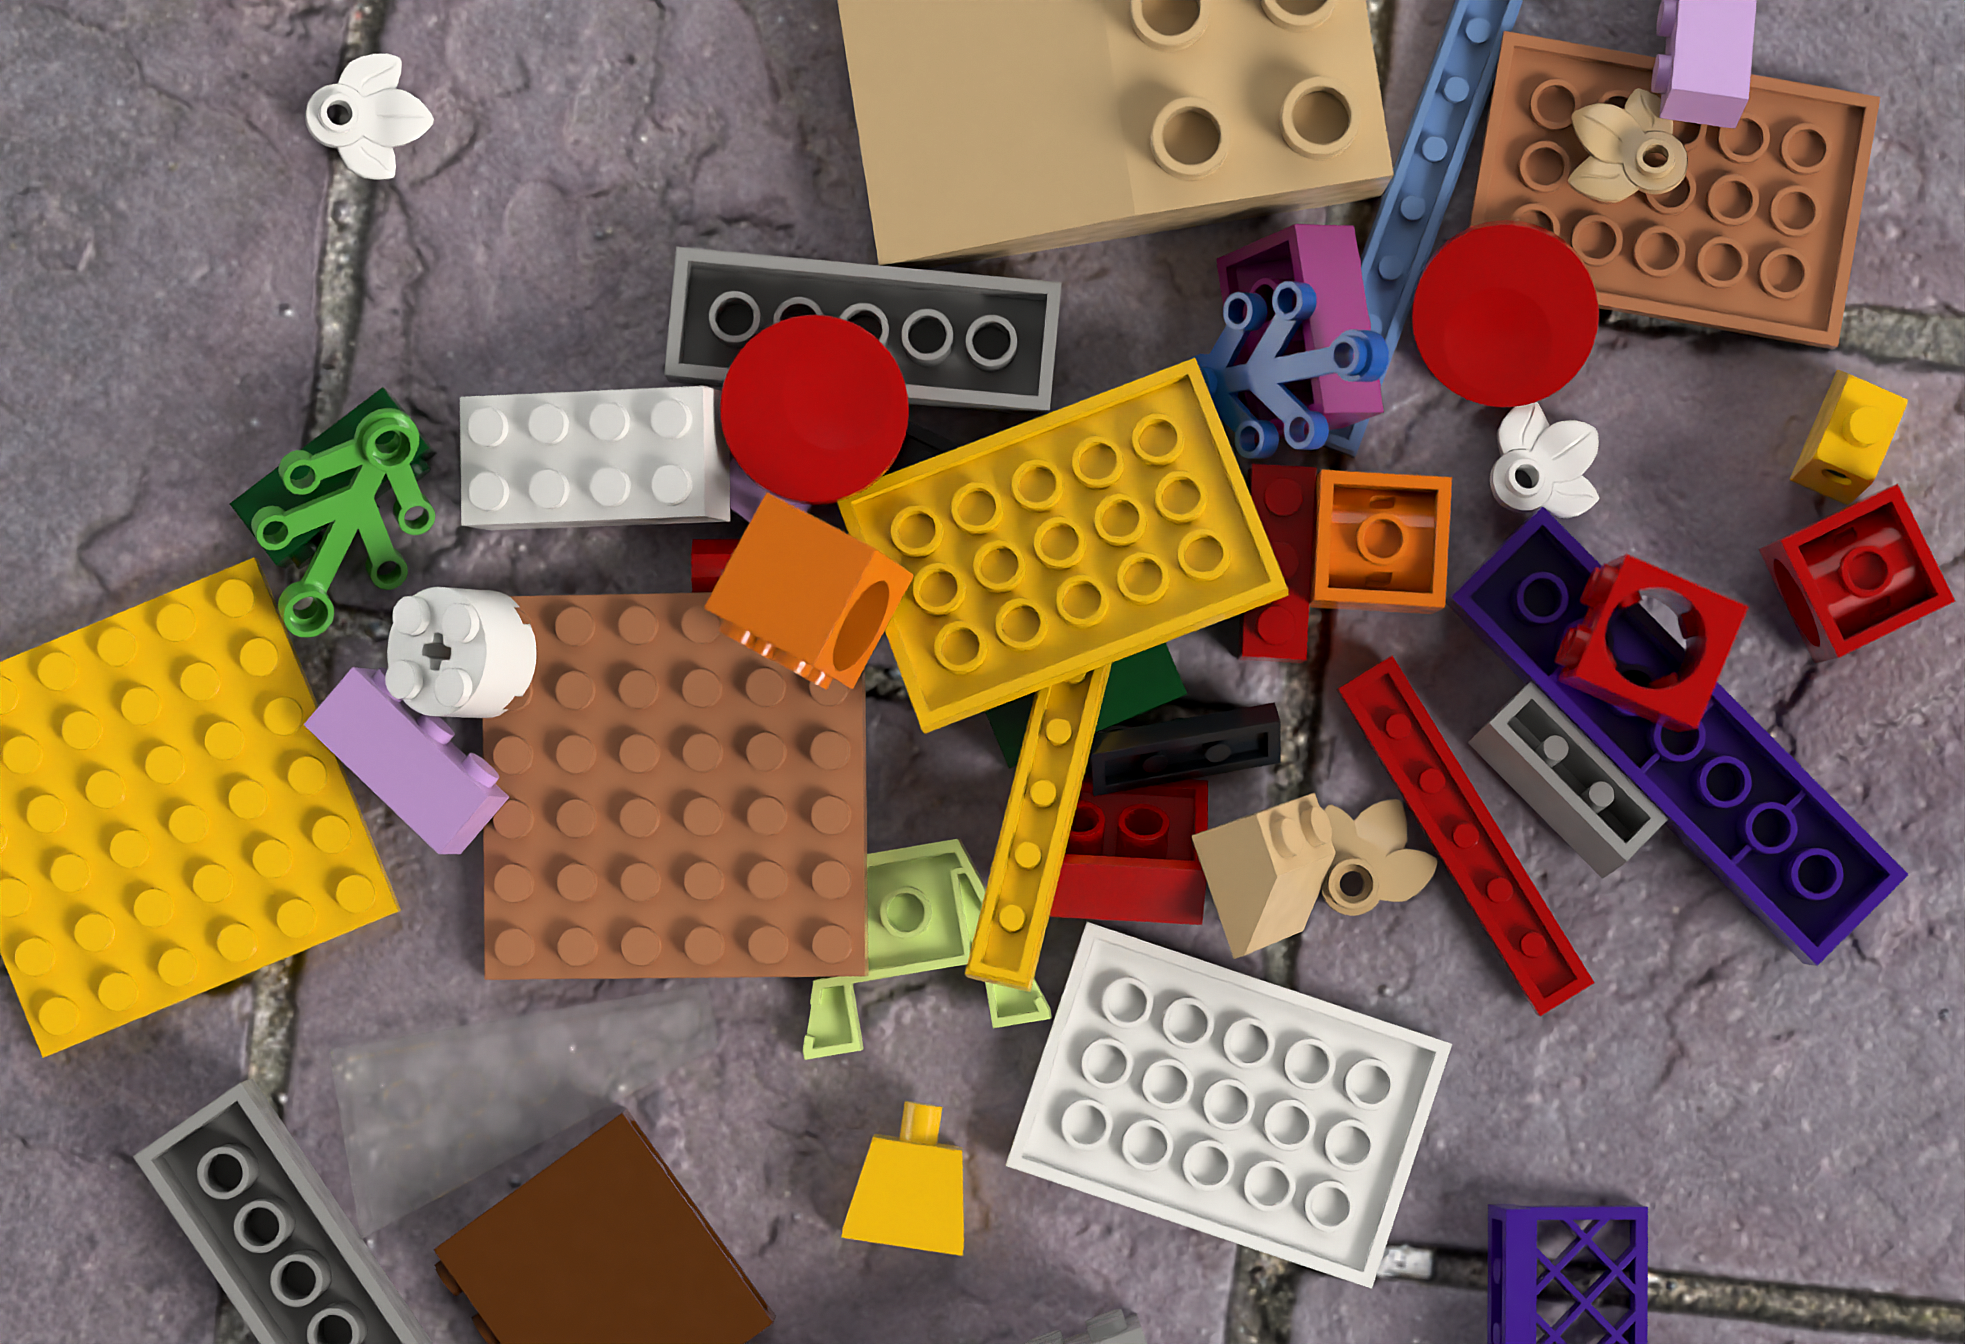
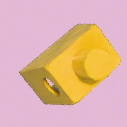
(1848, 438)
(910, 1188)

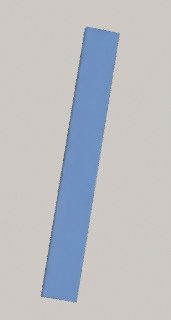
(1427, 173)

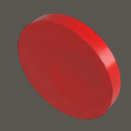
(1505, 313)
(814, 409)

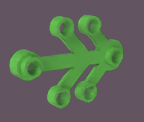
(347, 511)

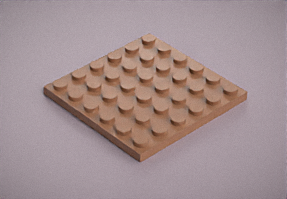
(672, 804)

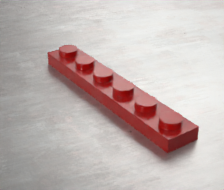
(1465, 836)

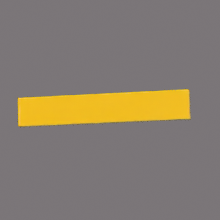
(1036, 831)

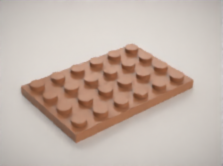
(1748, 237)

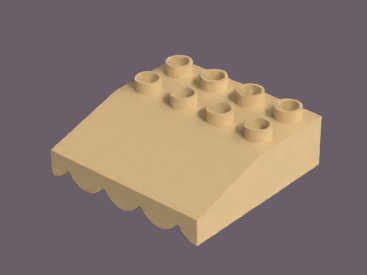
(1105, 118)

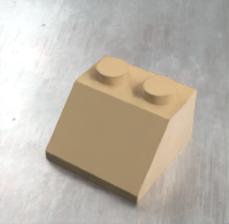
(1267, 871)

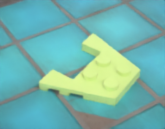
(919, 920)

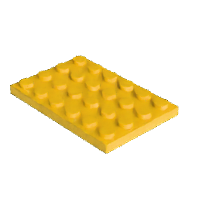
(1066, 544)

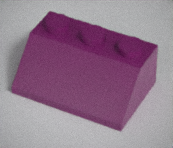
(1331, 264)

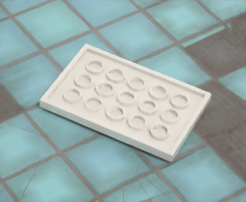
(1228, 1104)

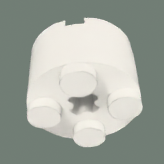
(459, 652)

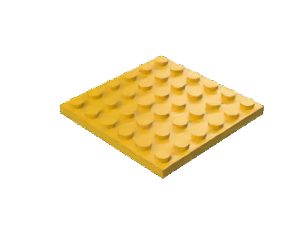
(169, 811)

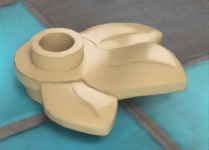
(1617, 149)
(1375, 851)

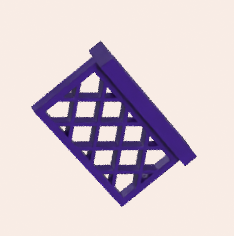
(1514, 1277)

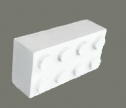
(594, 459)

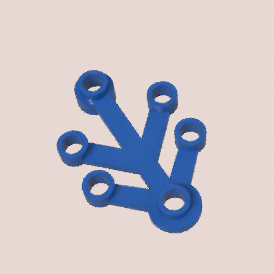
(1269, 370)

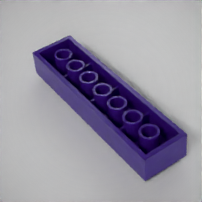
(1721, 785)

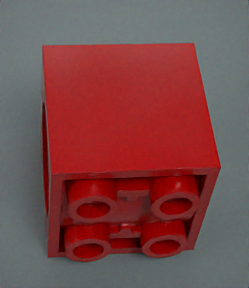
(1857, 575)
(1704, 619)

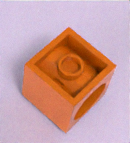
(1380, 542)
(807, 594)

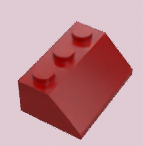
(1135, 855)

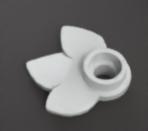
(377, 116)
(1551, 457)

